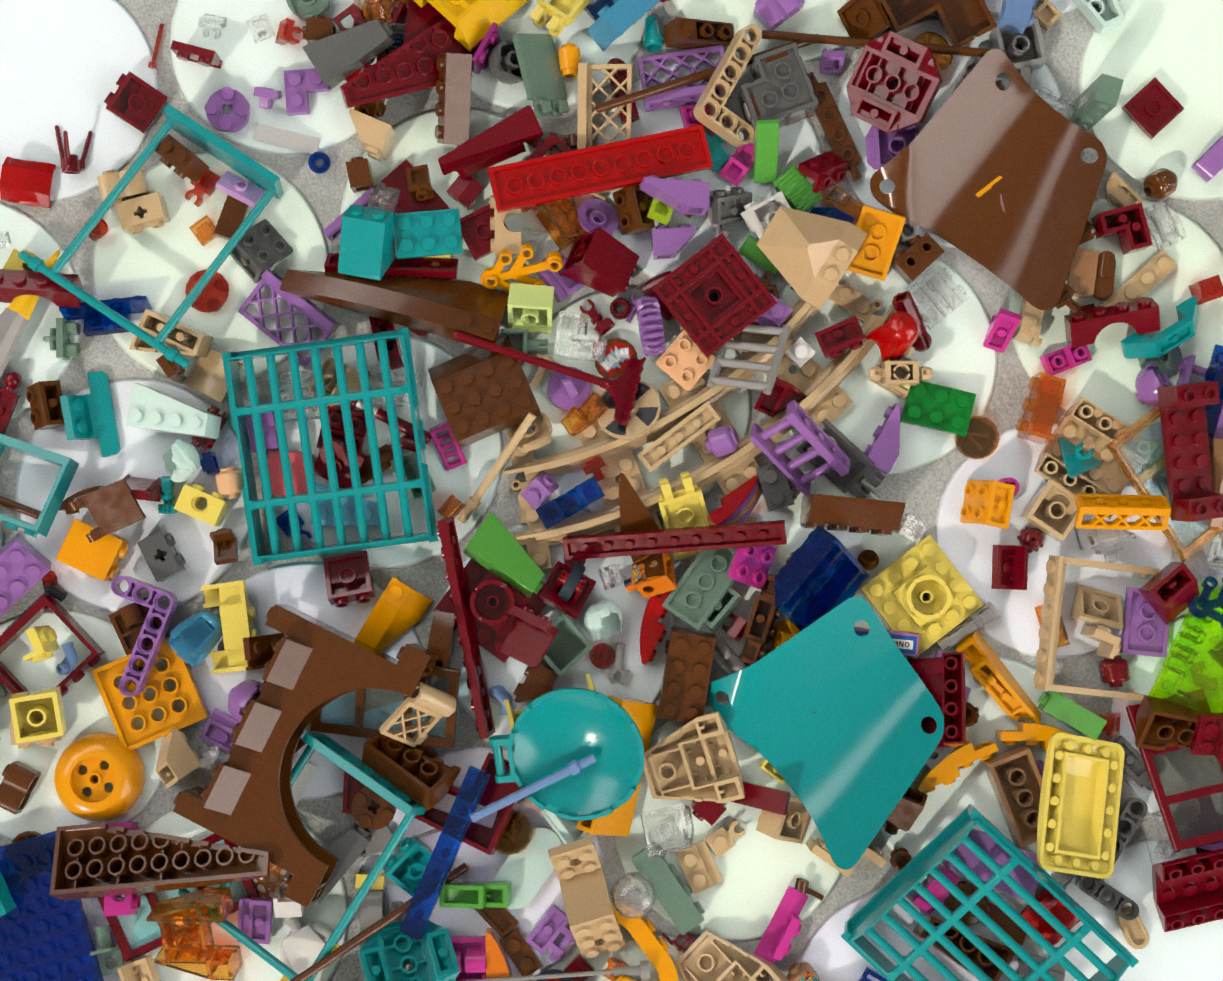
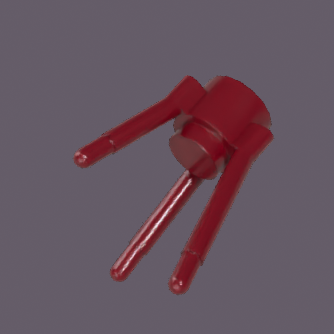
(69, 162)

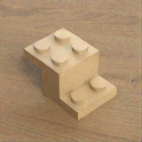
(819, 848)

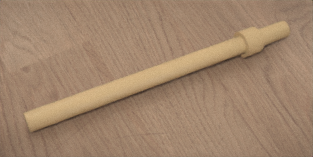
(474, 501)

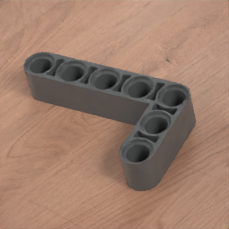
(1099, 886)

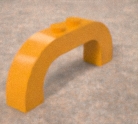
(655, 949)

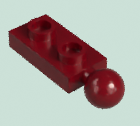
(8, 399)

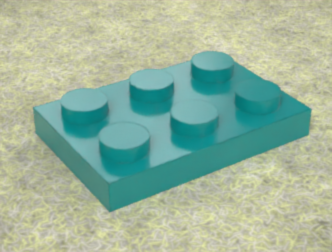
(428, 233)

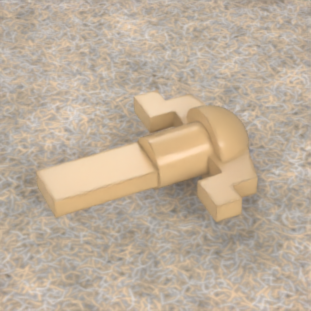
(541, 371)

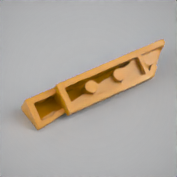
(997, 679)

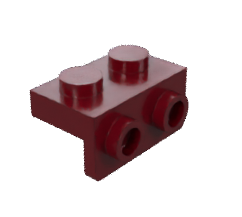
(825, 170)
(840, 337)
(1009, 567)

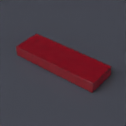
(765, 798)

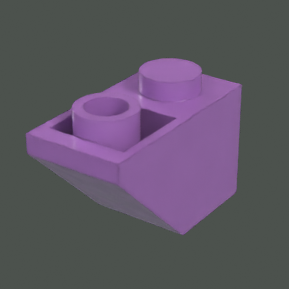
(670, 241)

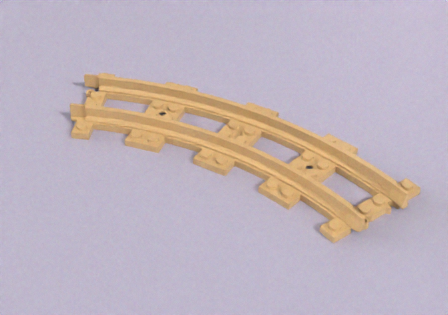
(730, 471)

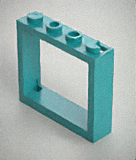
(57, 493)

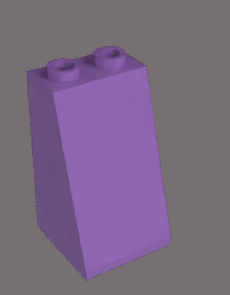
(999, 855)

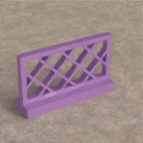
(683, 95)
(302, 304)

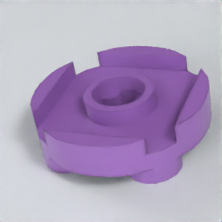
(215, 108)

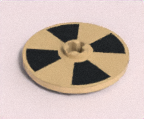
(643, 416)

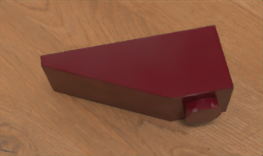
(393, 346)

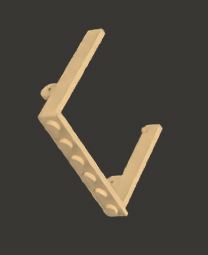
(1050, 625)

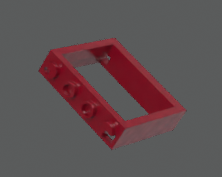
(26, 621)

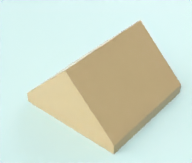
(1097, 607)

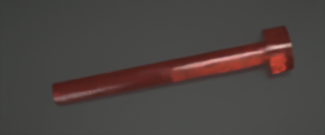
(153, 65)

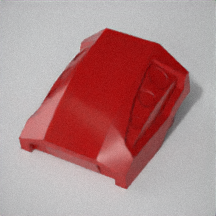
(26, 182)
(1056, 908)

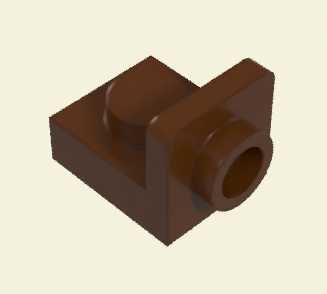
(419, 183)

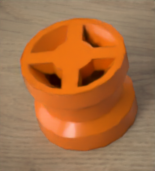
(614, 962)

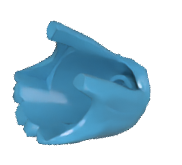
(196, 637)

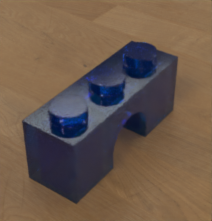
(570, 503)

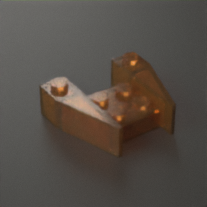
(189, 936)

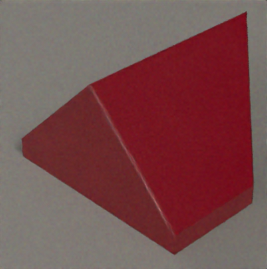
(781, 395)

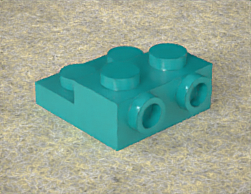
(408, 864)

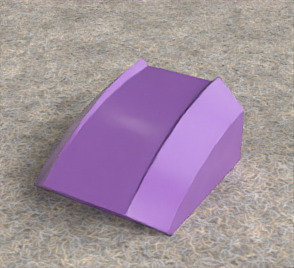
(884, 146)

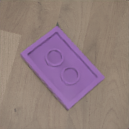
(1143, 629)

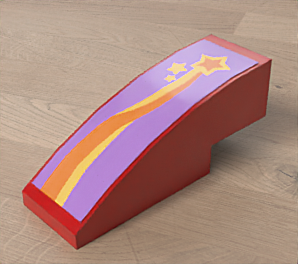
(737, 504)

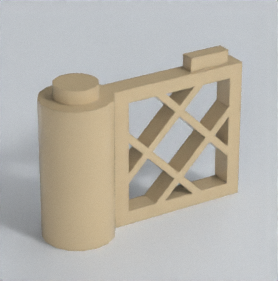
(425, 701)

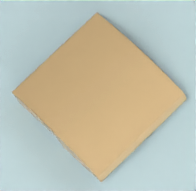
(209, 376)

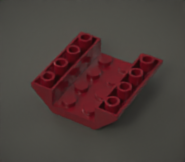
(946, 683)
(1189, 890)

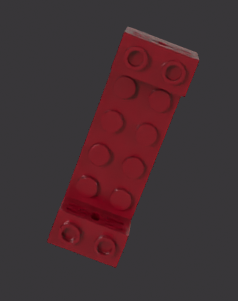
(1188, 450)

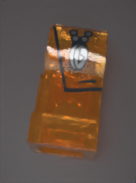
(841, 200)

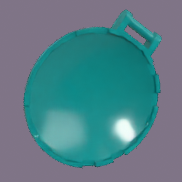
(569, 727)

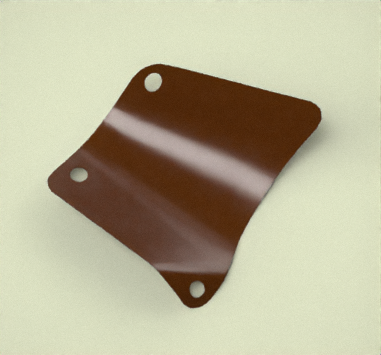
(1043, 183)

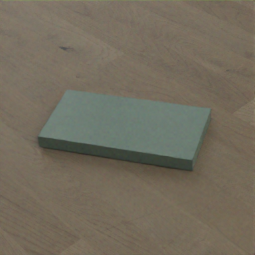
(701, 587)

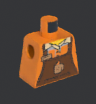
(652, 575)

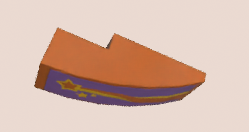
(496, 959)

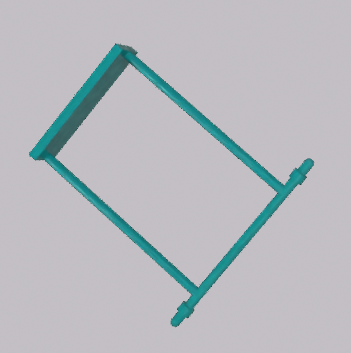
(219, 149)
(364, 774)

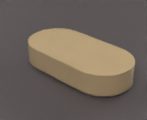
(1133, 930)

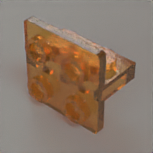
(561, 222)

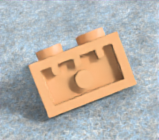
(684, 361)

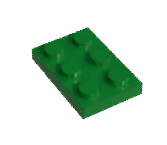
(938, 408)

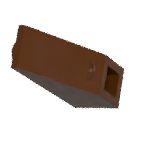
(695, 33)

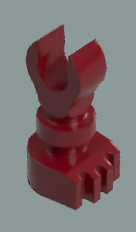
(602, 326)

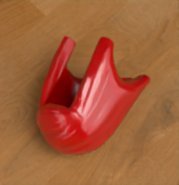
(895, 335)

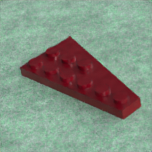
(405, 69)

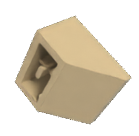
(175, 759)

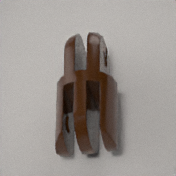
(1105, 275)

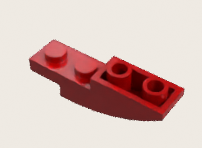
(651, 629)

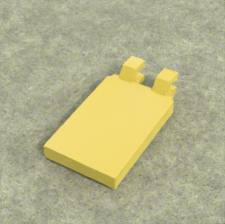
(562, 13)
(682, 508)

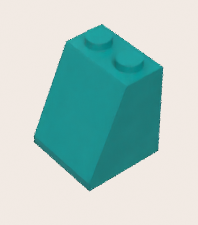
(366, 242)

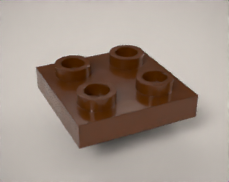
(129, 622)

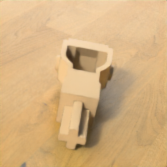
(1030, 325)

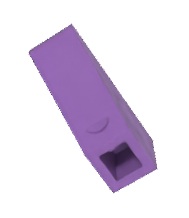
(682, 195)
(886, 444)

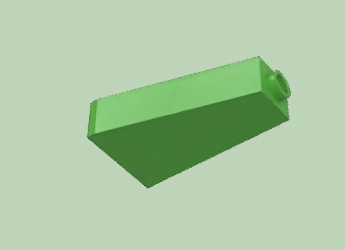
(503, 556)

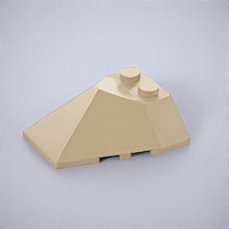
(810, 251)
(695, 763)

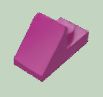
(1001, 330)

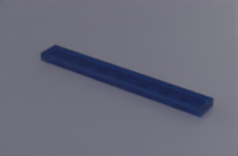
(445, 853)

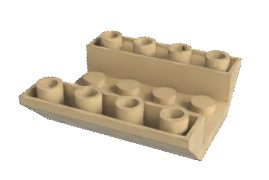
(1096, 430)

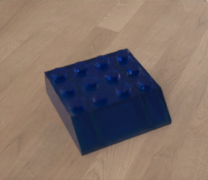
(817, 579)

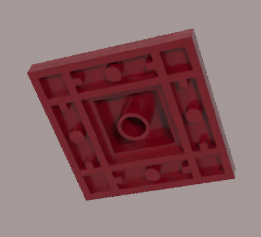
(719, 273)
(490, 621)

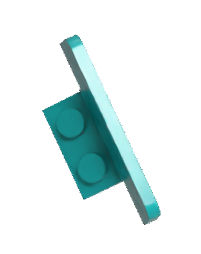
(92, 415)

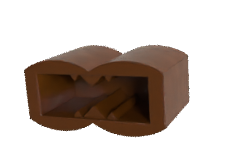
(17, 786)

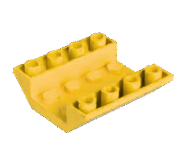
(474, 17)

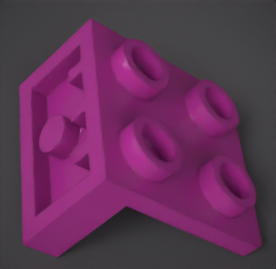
(481, 52)

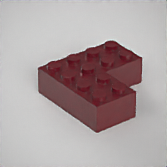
(478, 835)

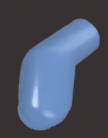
(69, 661)
(500, 694)

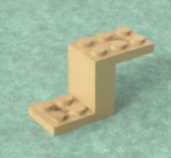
(586, 898)

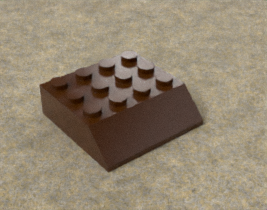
(483, 393)
(852, 513)

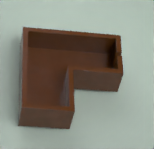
(956, 17)

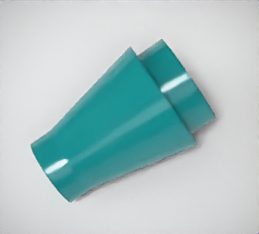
(652, 37)

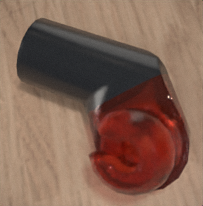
(51, 587)

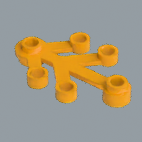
(517, 269)

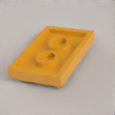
(880, 243)

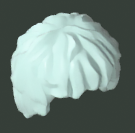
(181, 461)
(603, 619)

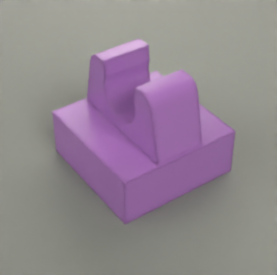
(832, 61)
(266, 96)

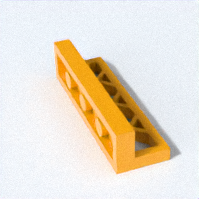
(1123, 507)

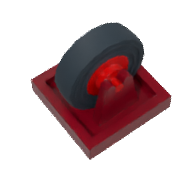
(567, 589)

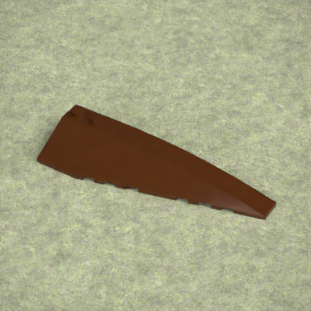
(417, 303)
(124, 861)

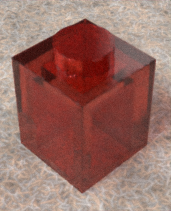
(1207, 289)

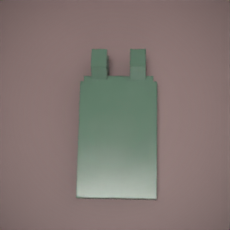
(541, 73)

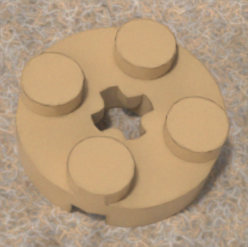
(536, 439)

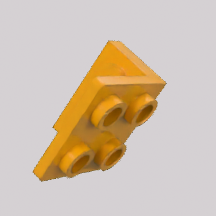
(987, 503)

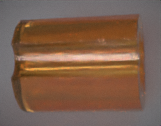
(451, 507)

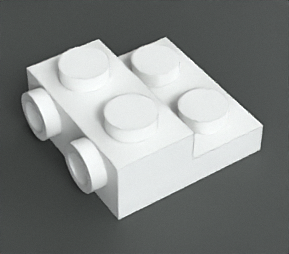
(760, 215)

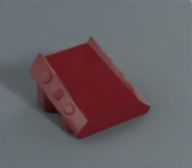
(145, 488)

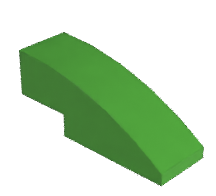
(765, 151)
(476, 894)

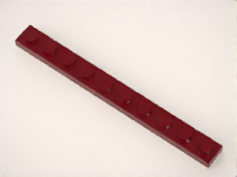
(675, 540)
(467, 632)

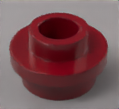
(616, 303)

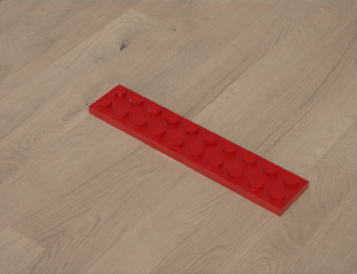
(599, 168)

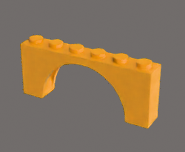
(620, 820)

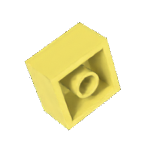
(38, 714)

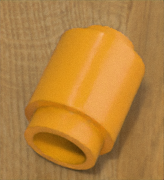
(568, 59)

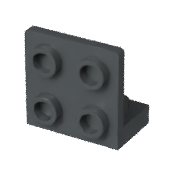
(260, 249)

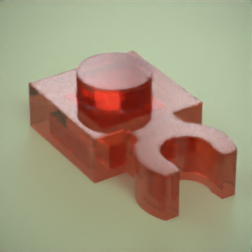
(205, 185)

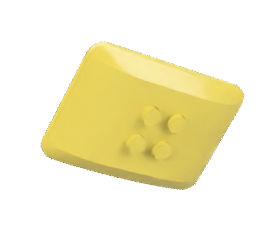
(1080, 806)

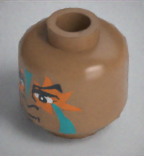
(802, 972)

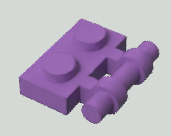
(547, 930)

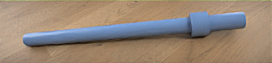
(574, 767)

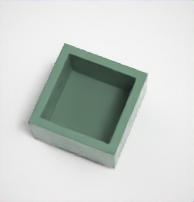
(567, 646)

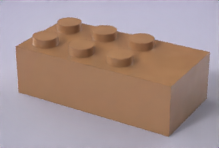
(1017, 790)

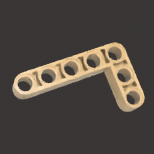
(725, 85)

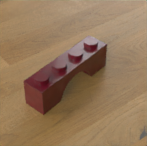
(20, 282)
(1084, 326)

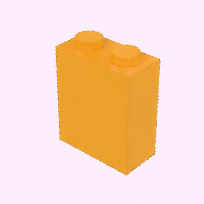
(95, 558)

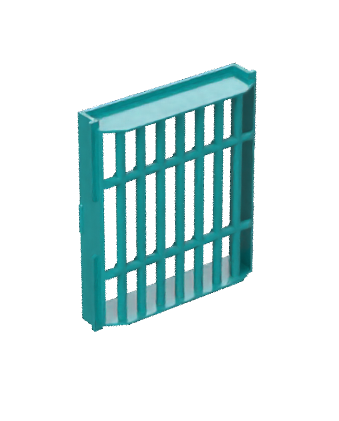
(249, 492)
(925, 863)

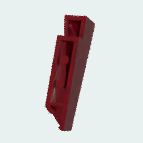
(493, 145)

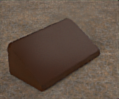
(1006, 923)

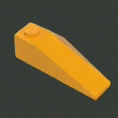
(393, 614)

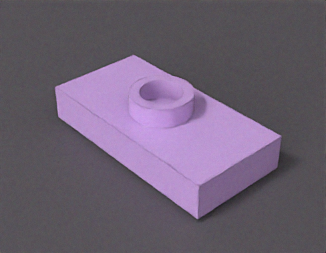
(240, 189)

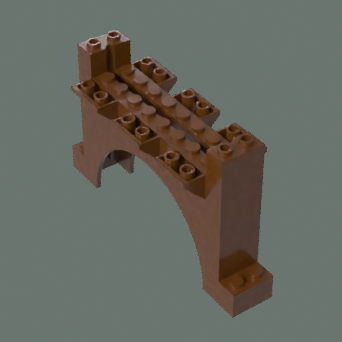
(252, 791)

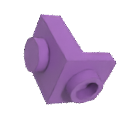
(539, 490)

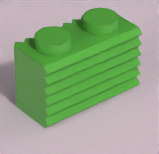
(797, 190)

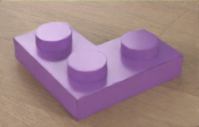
(298, 85)

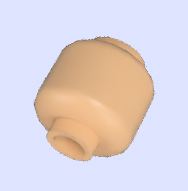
(230, 482)

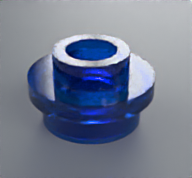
(319, 156)

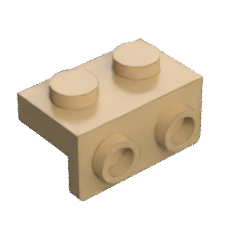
(1109, 643)
(139, 970)

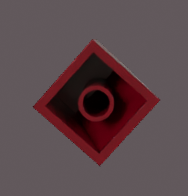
(601, 262)

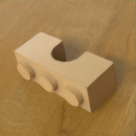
(503, 237)

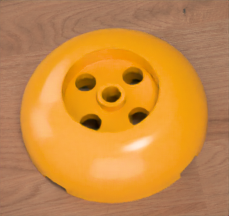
(125, 773)

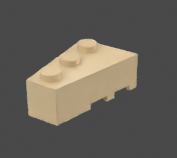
(183, 337)

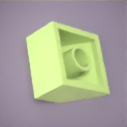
(531, 307)

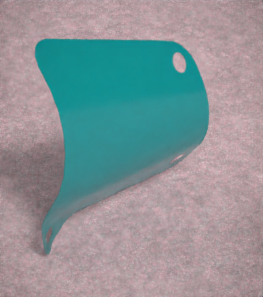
(867, 733)

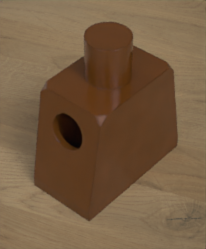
(906, 811)

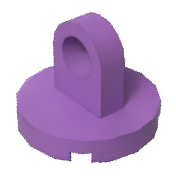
(567, 391)

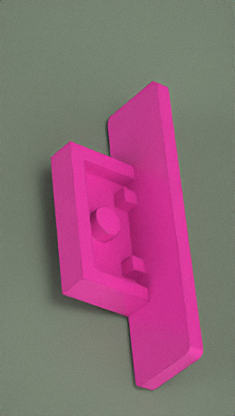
(782, 926)

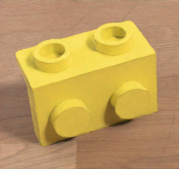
(43, 642)

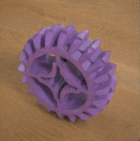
(650, 326)

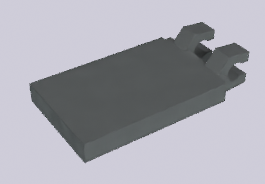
(860, 464)

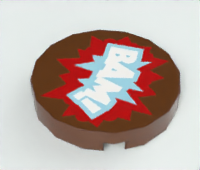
(616, 358)

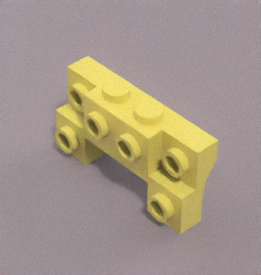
(236, 623)

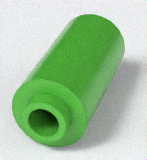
(754, 254)

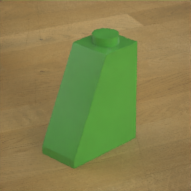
(1071, 714)

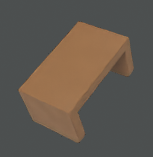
(1083, 273)

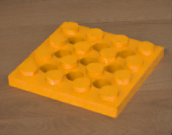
(144, 708)

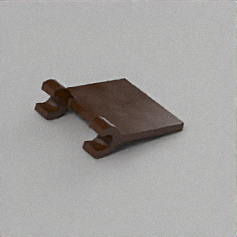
(110, 507)

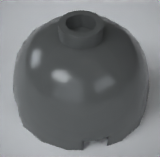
(504, 63)

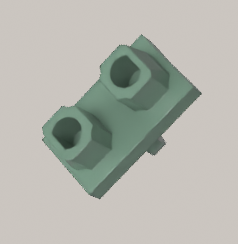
(60, 339)

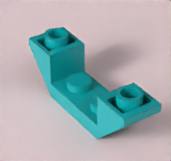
(1185, 328)

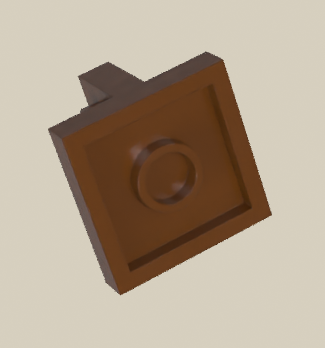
(864, 19)

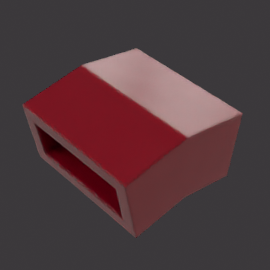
(465, 190)

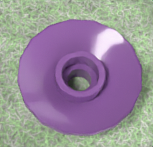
(597, 213)

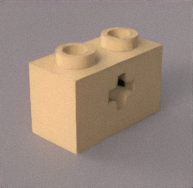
(131, 210)

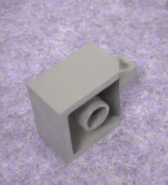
(1031, 45)

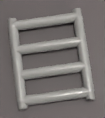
(772, 369)

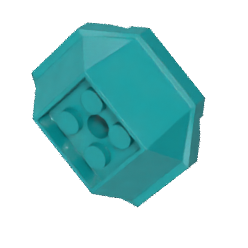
(390, 950)

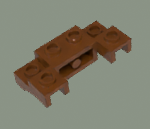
(761, 623)

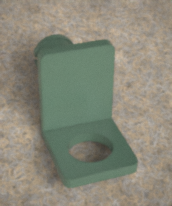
(527, 344)
(106, 949)

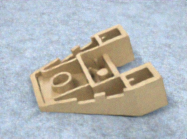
(721, 960)

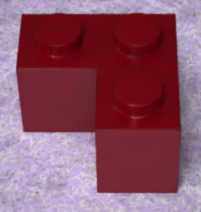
(1128, 223)

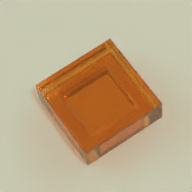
(204, 230)

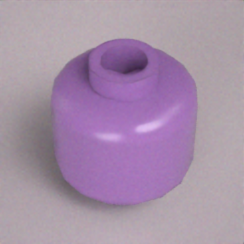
(722, 441)

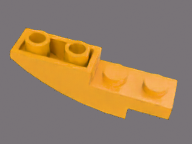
(1030, 733)
(947, 770)

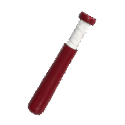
(403, 425)

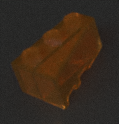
(1041, 408)

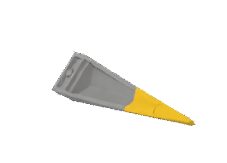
(14, 320)

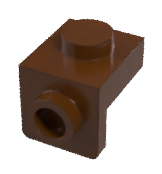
(224, 546)

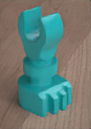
(167, 489)

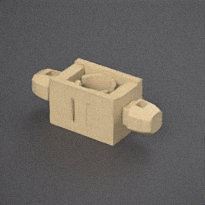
(912, 367)

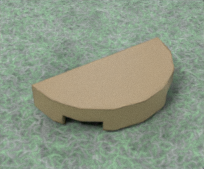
(1120, 192)

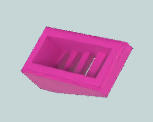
(455, 463)

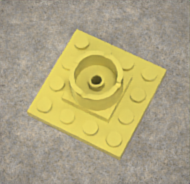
(900, 587)

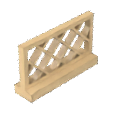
(585, 103)

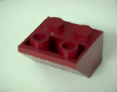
(1171, 591)

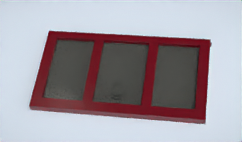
(1186, 792)

